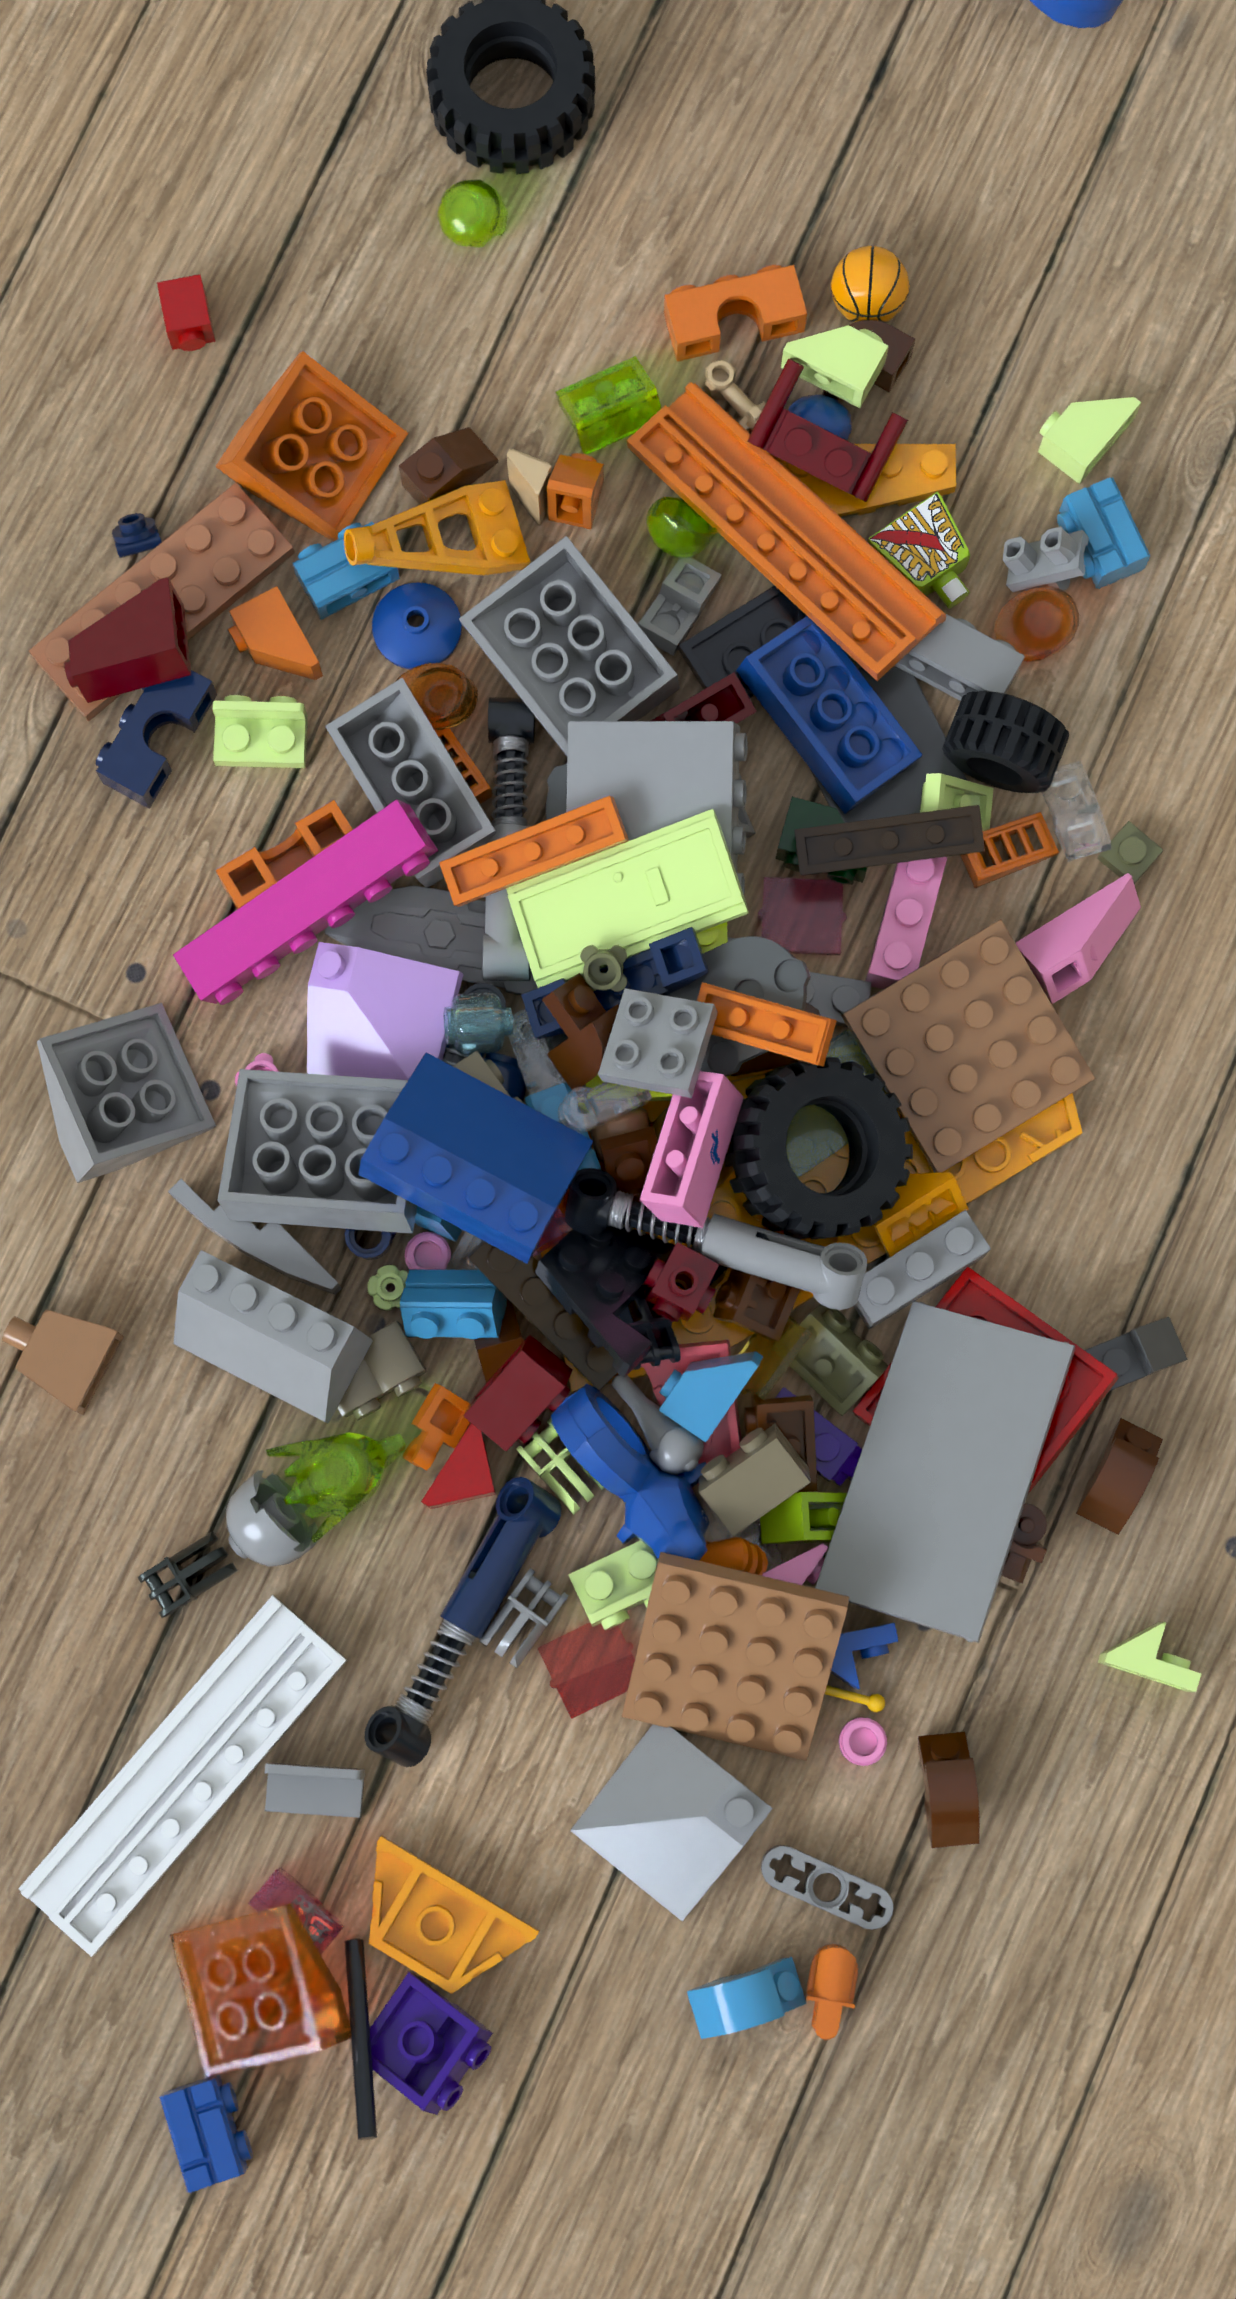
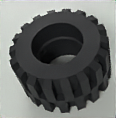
(1005, 742)

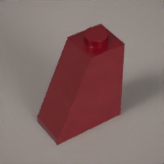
(131, 646)

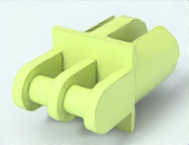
(541, 1442)

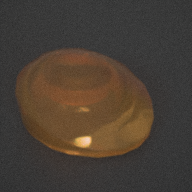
(1038, 622)
(442, 693)

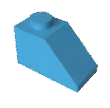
(707, 1391)

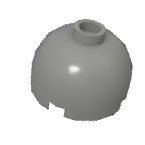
(264, 1525)

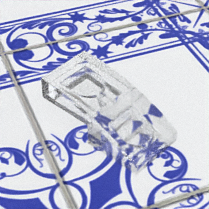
(1076, 813)

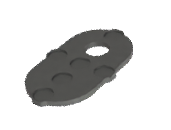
(755, 969)

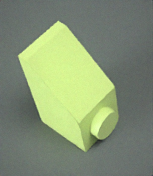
(840, 361)
(1085, 433)

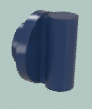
(135, 535)

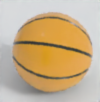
(870, 285)

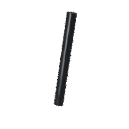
(360, 2039)

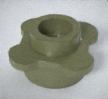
(613, 958)

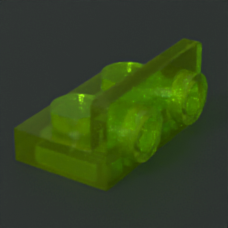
(609, 404)

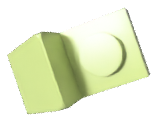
(949, 792)
(1138, 1657)

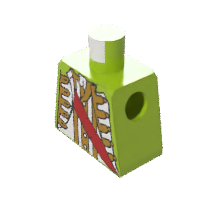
(927, 549)

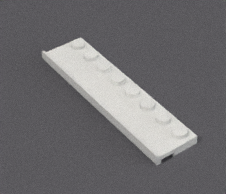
(182, 1775)

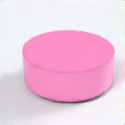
(427, 1252)
(862, 1741)

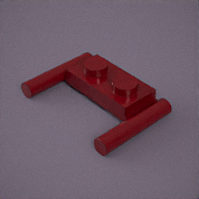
(818, 449)

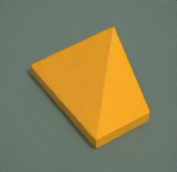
(922, 1207)

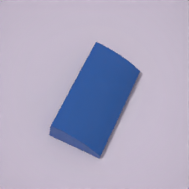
(828, 713)

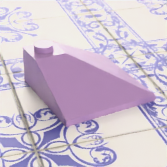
(375, 1012)

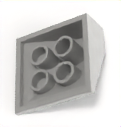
(121, 1091)
(671, 1819)

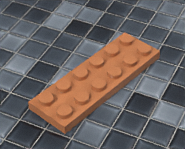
(209, 564)

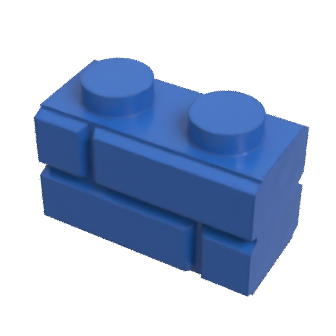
(206, 2132)

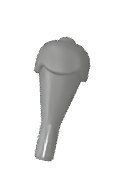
(671, 1444)

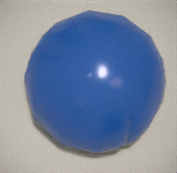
(825, 413)

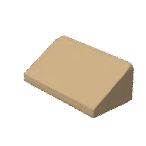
(529, 482)

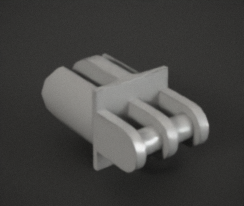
(542, 1592)

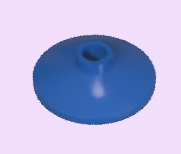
(419, 645)

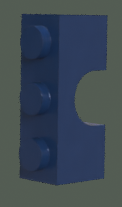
(129, 762)

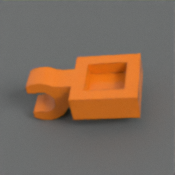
(440, 1423)

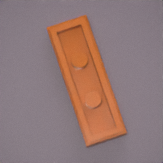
(769, 1025)

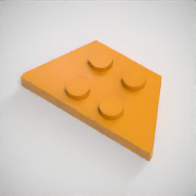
(437, 1921)

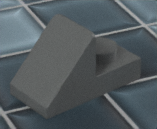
(1141, 1351)

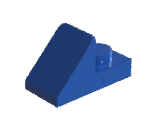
(869, 1641)

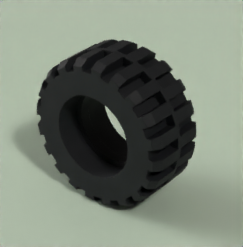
(513, 135)
(873, 1138)

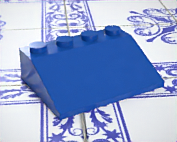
(474, 1157)

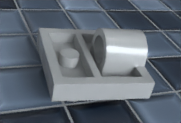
(658, 1043)

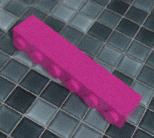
(306, 903)

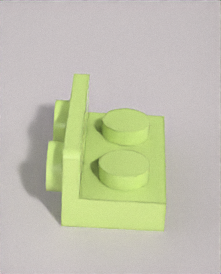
(260, 732)
(616, 1584)

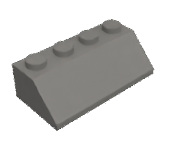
(403, 759)
(267, 1336)

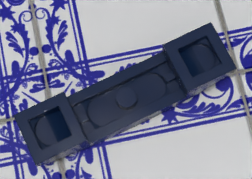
(660, 970)

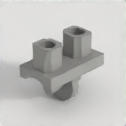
(1046, 561)

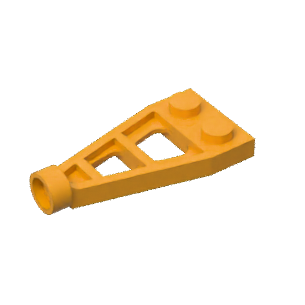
(490, 519)

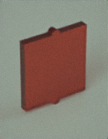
(589, 1666)

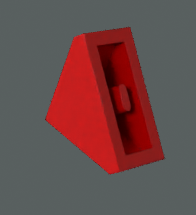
(464, 1475)

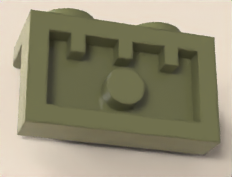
(837, 1360)

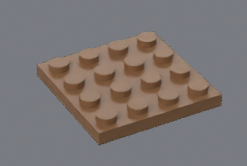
(968, 1046)
(734, 1656)

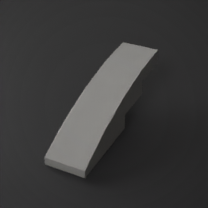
(268, 1246)

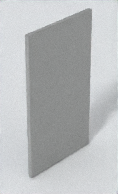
(945, 1470)

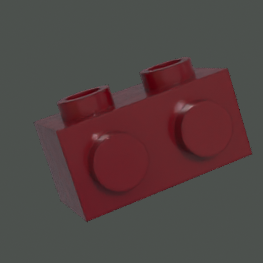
(518, 1393)

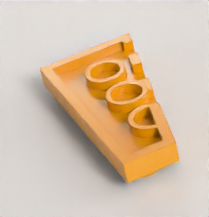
(908, 477)

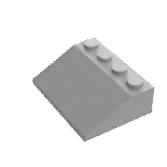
(569, 645)
(300, 1152)

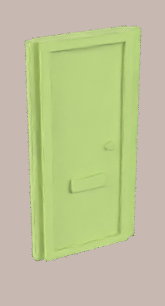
(628, 897)

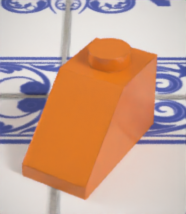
(575, 490)
(273, 635)

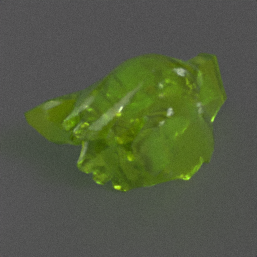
(336, 1473)

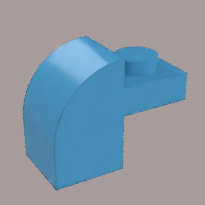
(746, 1999)

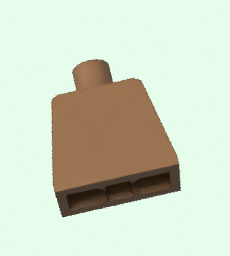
(64, 1355)

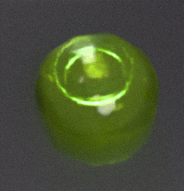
(472, 213)
(677, 528)

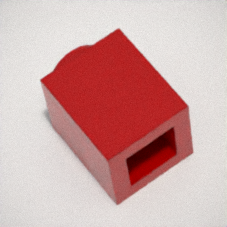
(186, 313)

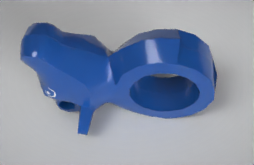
(657, 1504)

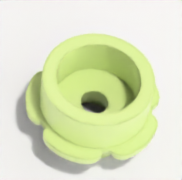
(377, 1287)

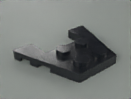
(601, 1278)

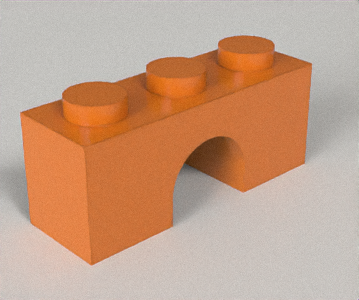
(768, 298)
(257, 871)

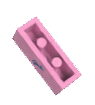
(905, 921)
(692, 1151)

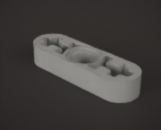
(863, 1890)

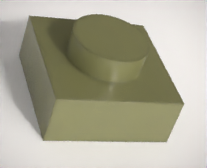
(1130, 853)

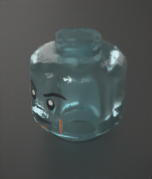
(477, 1023)

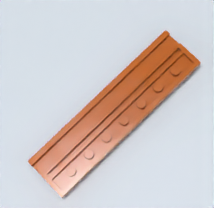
(786, 531)

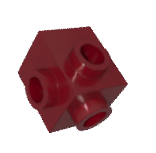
(691, 1271)

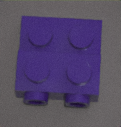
(426, 2045)

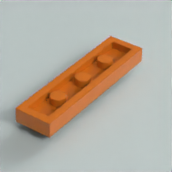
(534, 851)

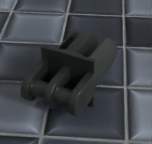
(184, 1576)

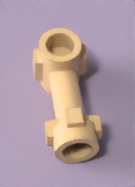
(721, 386)

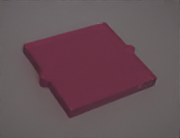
(803, 914)

